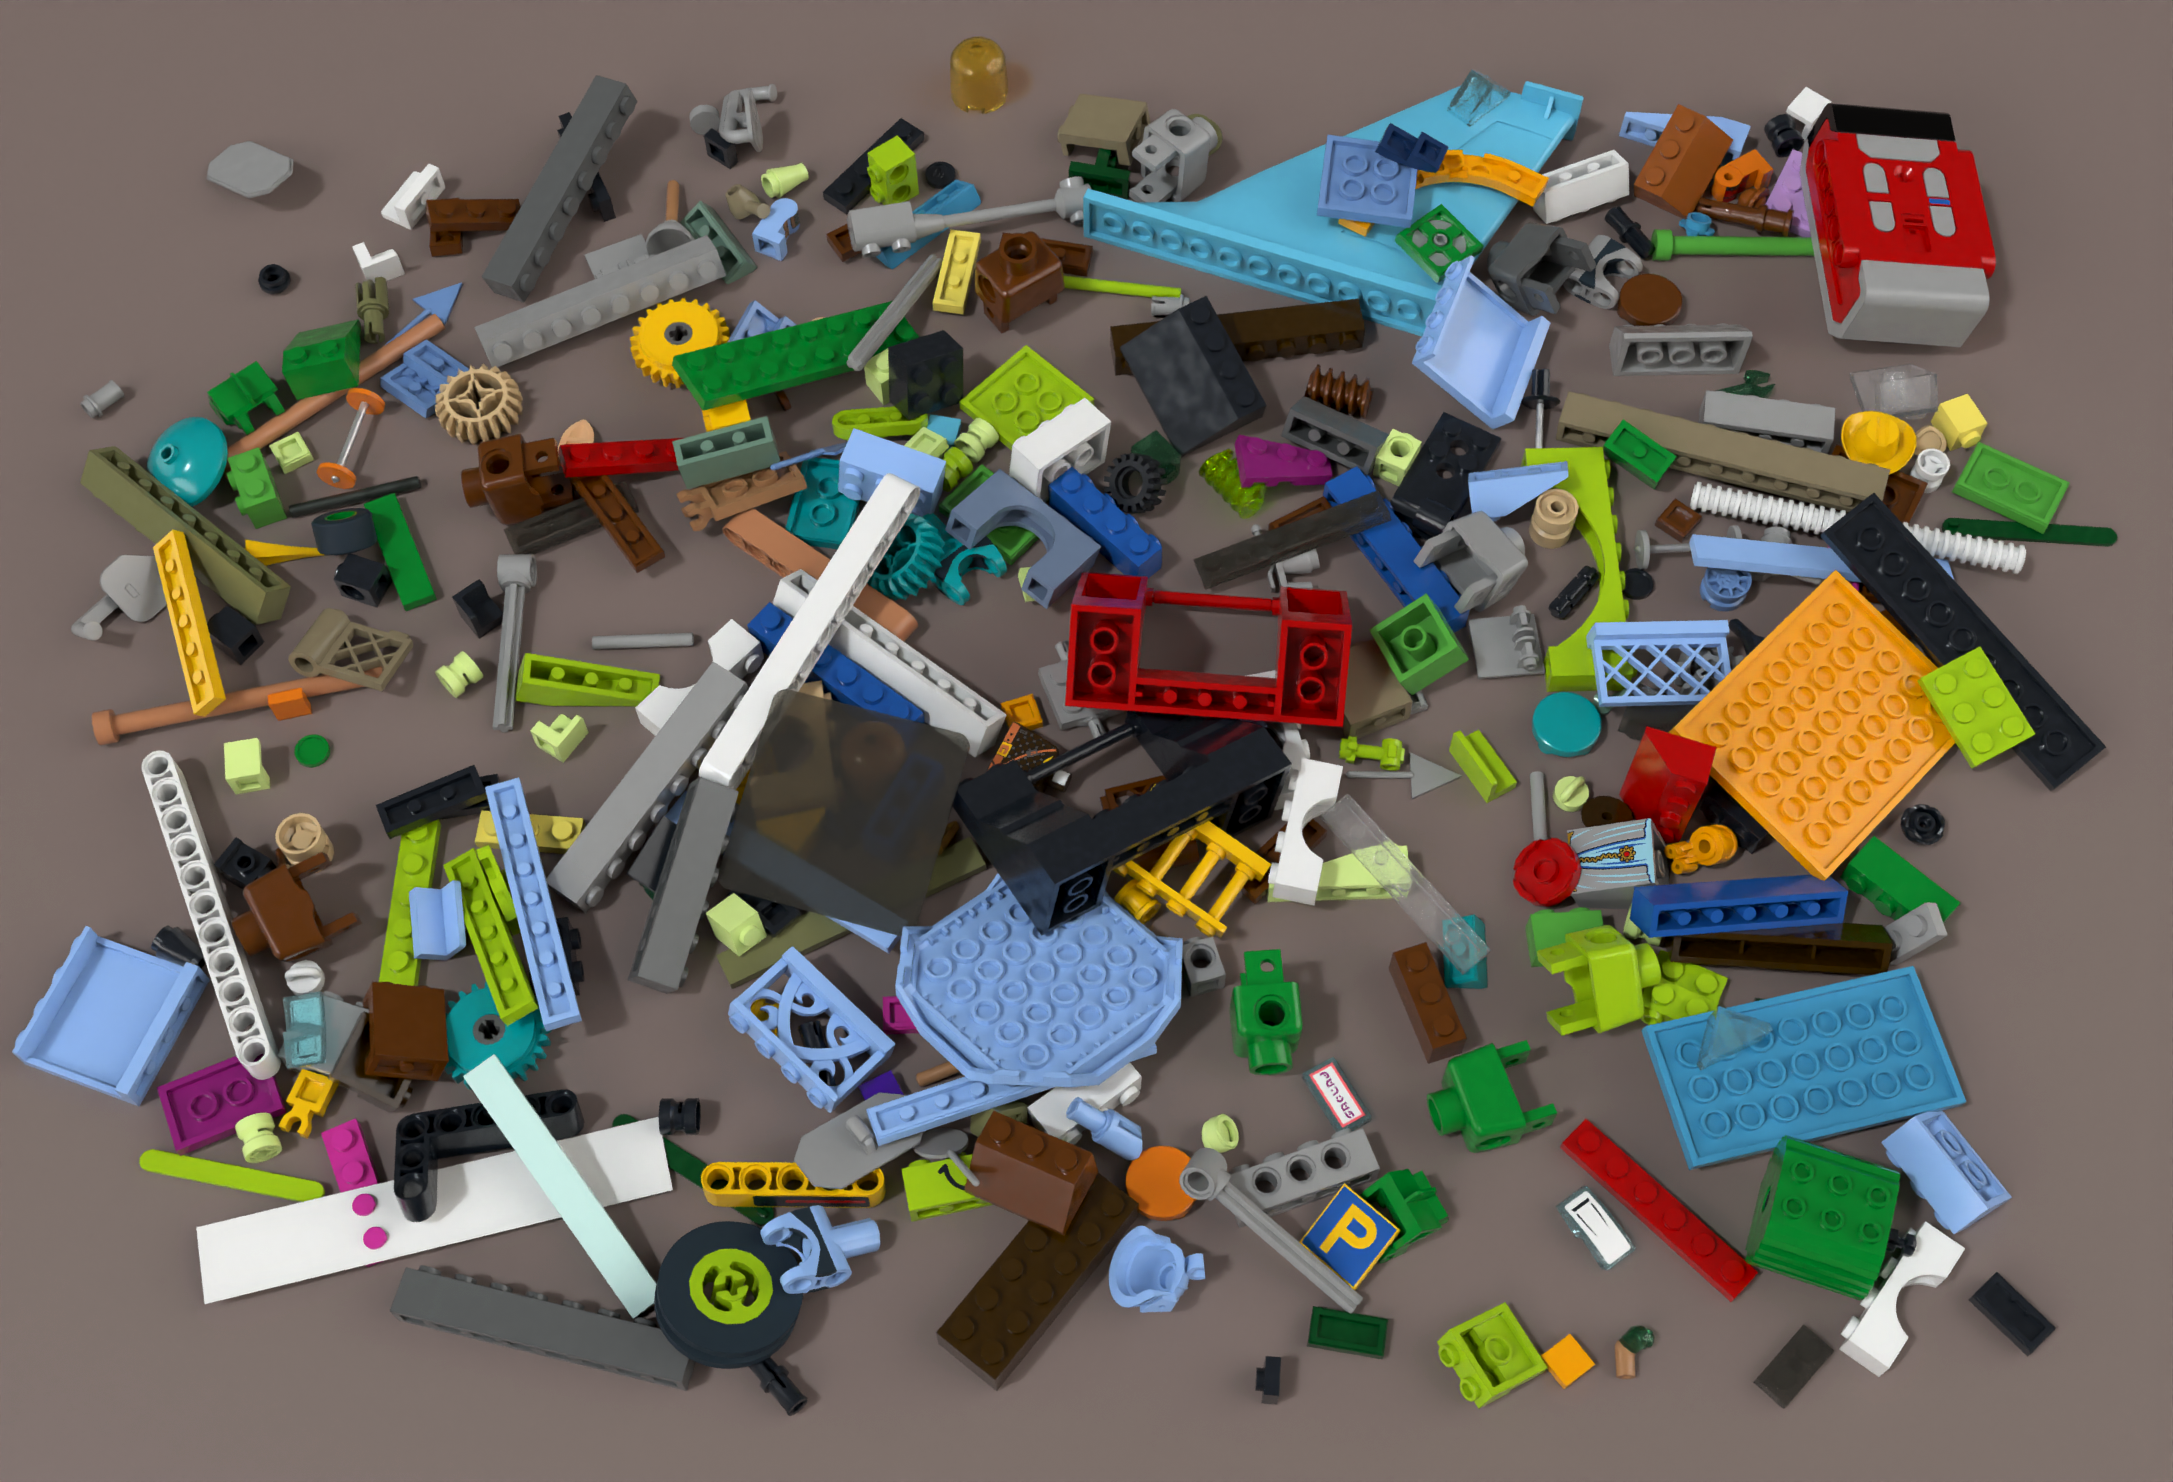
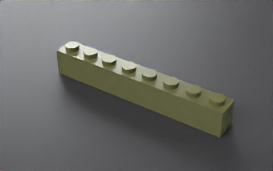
(214, 555)

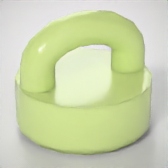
(1571, 793)
(1220, 1133)

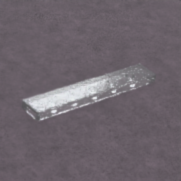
(1405, 884)

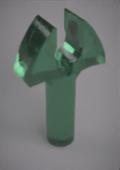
(1752, 378)

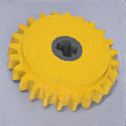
(674, 331)

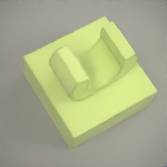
(928, 442)

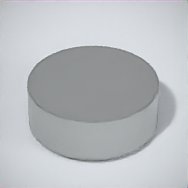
(704, 118)

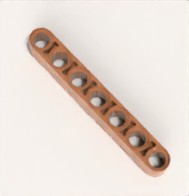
(788, 554)

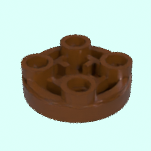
(1649, 300)

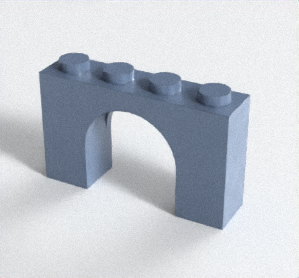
(1007, 503)

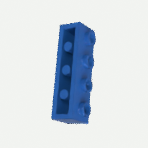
(1099, 517)

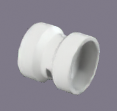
(1931, 467)

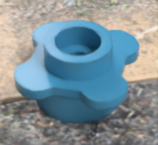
(1697, 224)

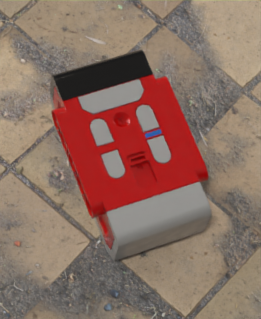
(1896, 226)

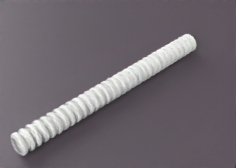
(1819, 520)

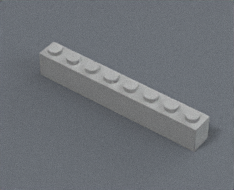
(600, 301)
(647, 790)

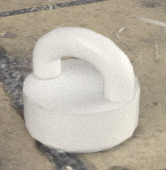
(305, 977)

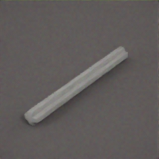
(894, 313)

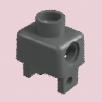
(1531, 272)

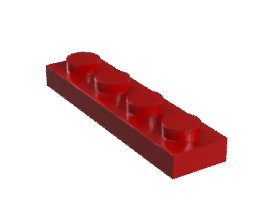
(618, 457)

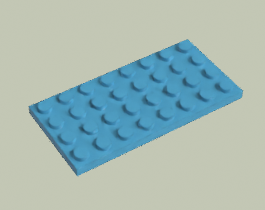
(1828, 1068)

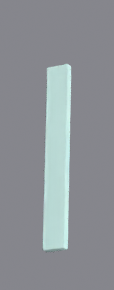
(563, 1185)

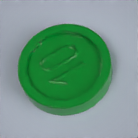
(312, 750)

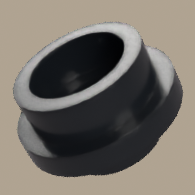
(274, 279)

